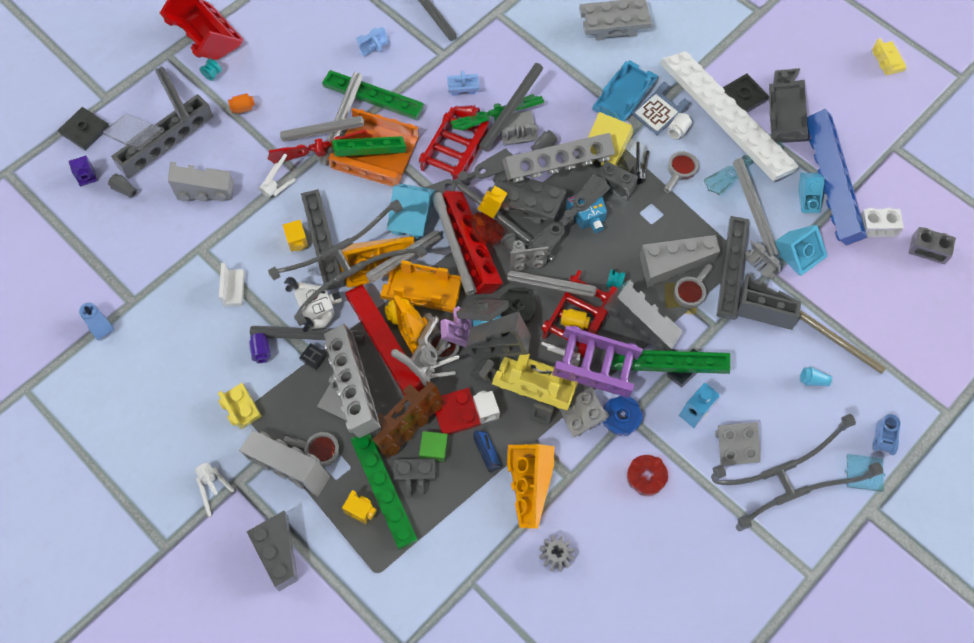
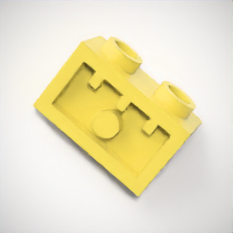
(888, 57)
(239, 406)

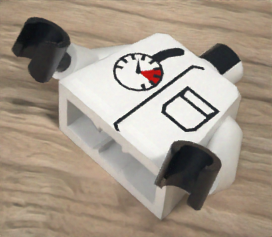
(320, 310)

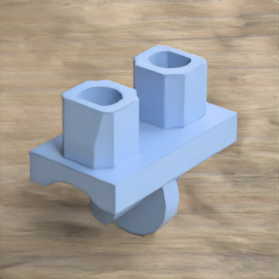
(372, 41)
(463, 83)

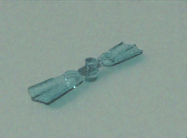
(722, 179)

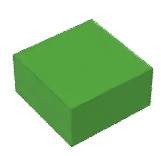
(433, 446)

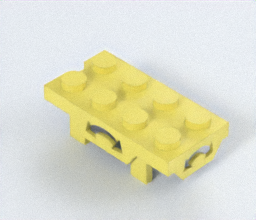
(545, 388)

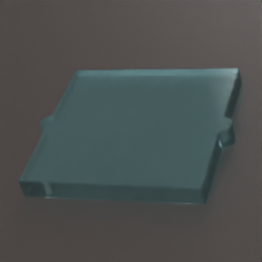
(858, 466)

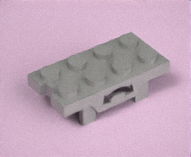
(614, 15)

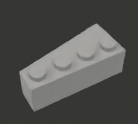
(676, 257)
(285, 461)

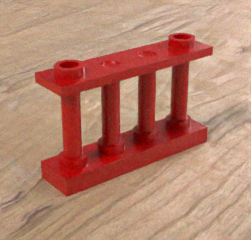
(465, 158)
(598, 312)

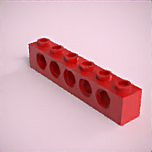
(474, 252)

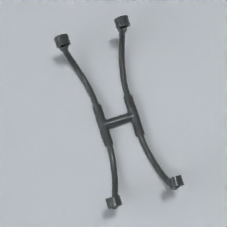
(348, 271)
(745, 521)

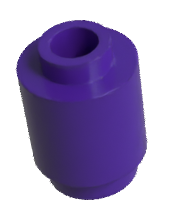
(259, 348)

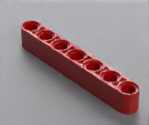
(381, 337)

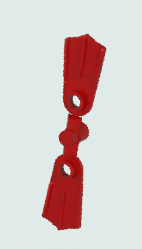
(319, 147)

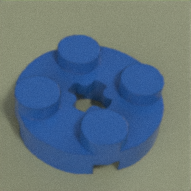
(632, 411)

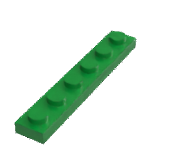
(375, 95)
(676, 362)
(384, 491)

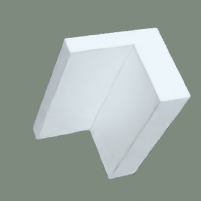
(231, 287)

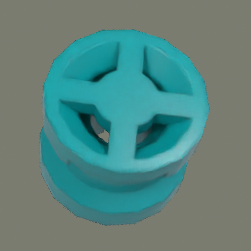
(210, 69)
(615, 279)

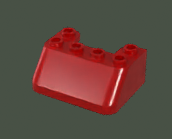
(203, 25)

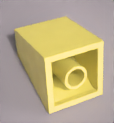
(620, 134)

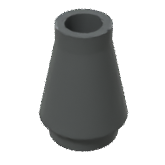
(547, 139)
(120, 184)

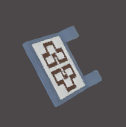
(658, 110)

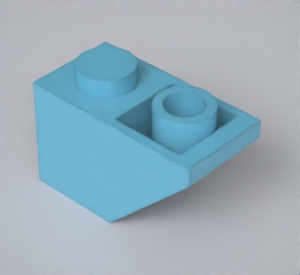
(811, 192)

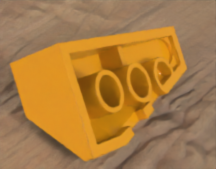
(365, 250)
(409, 323)
(531, 474)

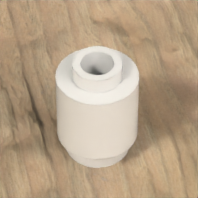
(679, 126)

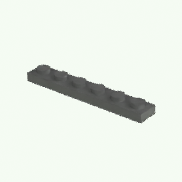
(320, 235)
(732, 268)

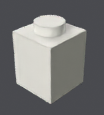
(486, 406)

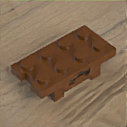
(421, 408)

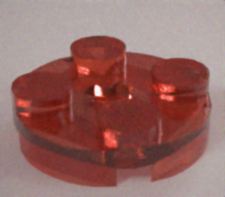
(486, 229)
(641, 484)

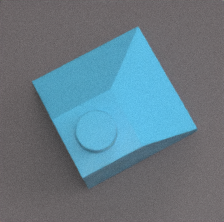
(802, 248)

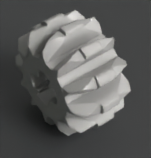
(561, 547)

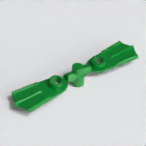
(467, 122)

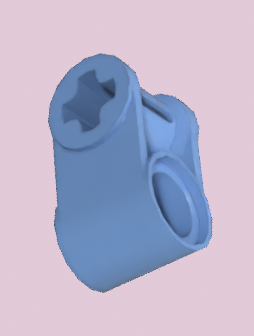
(96, 321)
(886, 438)

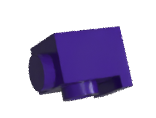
(83, 170)

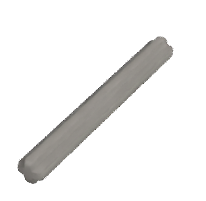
(322, 128)
(396, 260)
(551, 283)

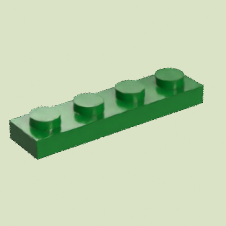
(368, 146)

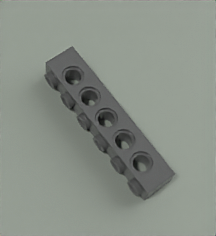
(132, 161)

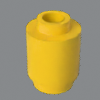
(575, 318)

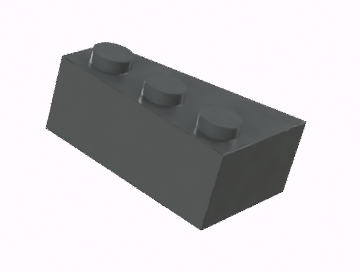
(766, 305)

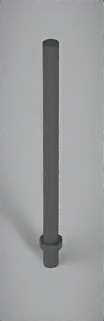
(502, 219)

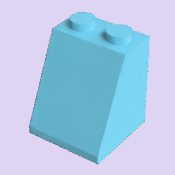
(416, 210)

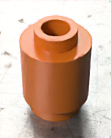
(241, 103)

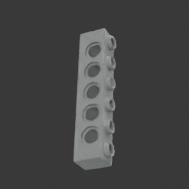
(602, 144)
(351, 381)

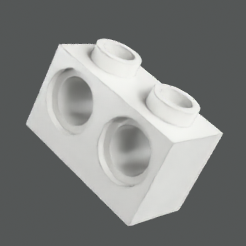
(882, 222)

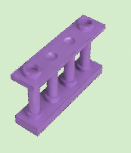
(584, 375)

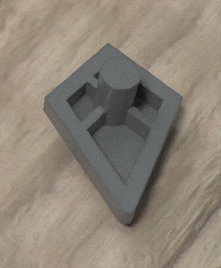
(785, 76)

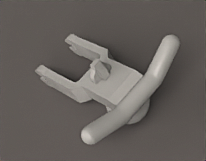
(424, 355)

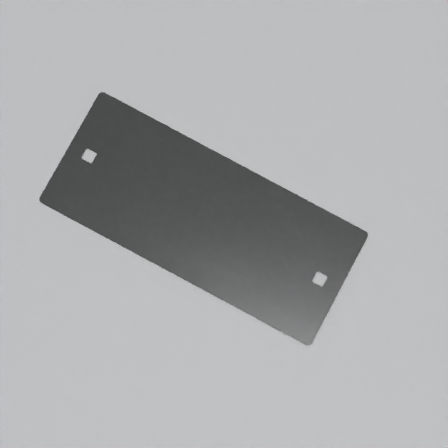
(292, 404)

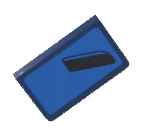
(487, 450)

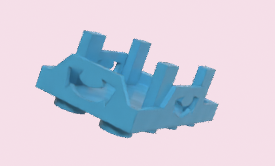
(625, 91)

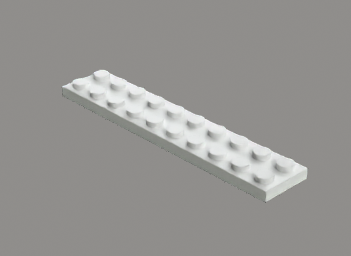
(729, 116)

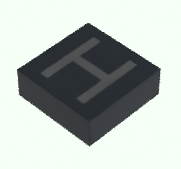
(313, 356)

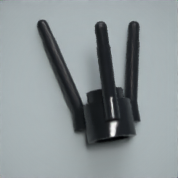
(637, 170)

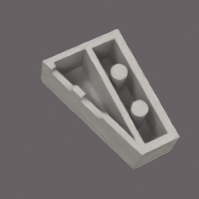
(200, 184)

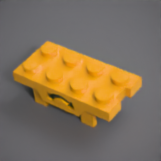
(423, 288)

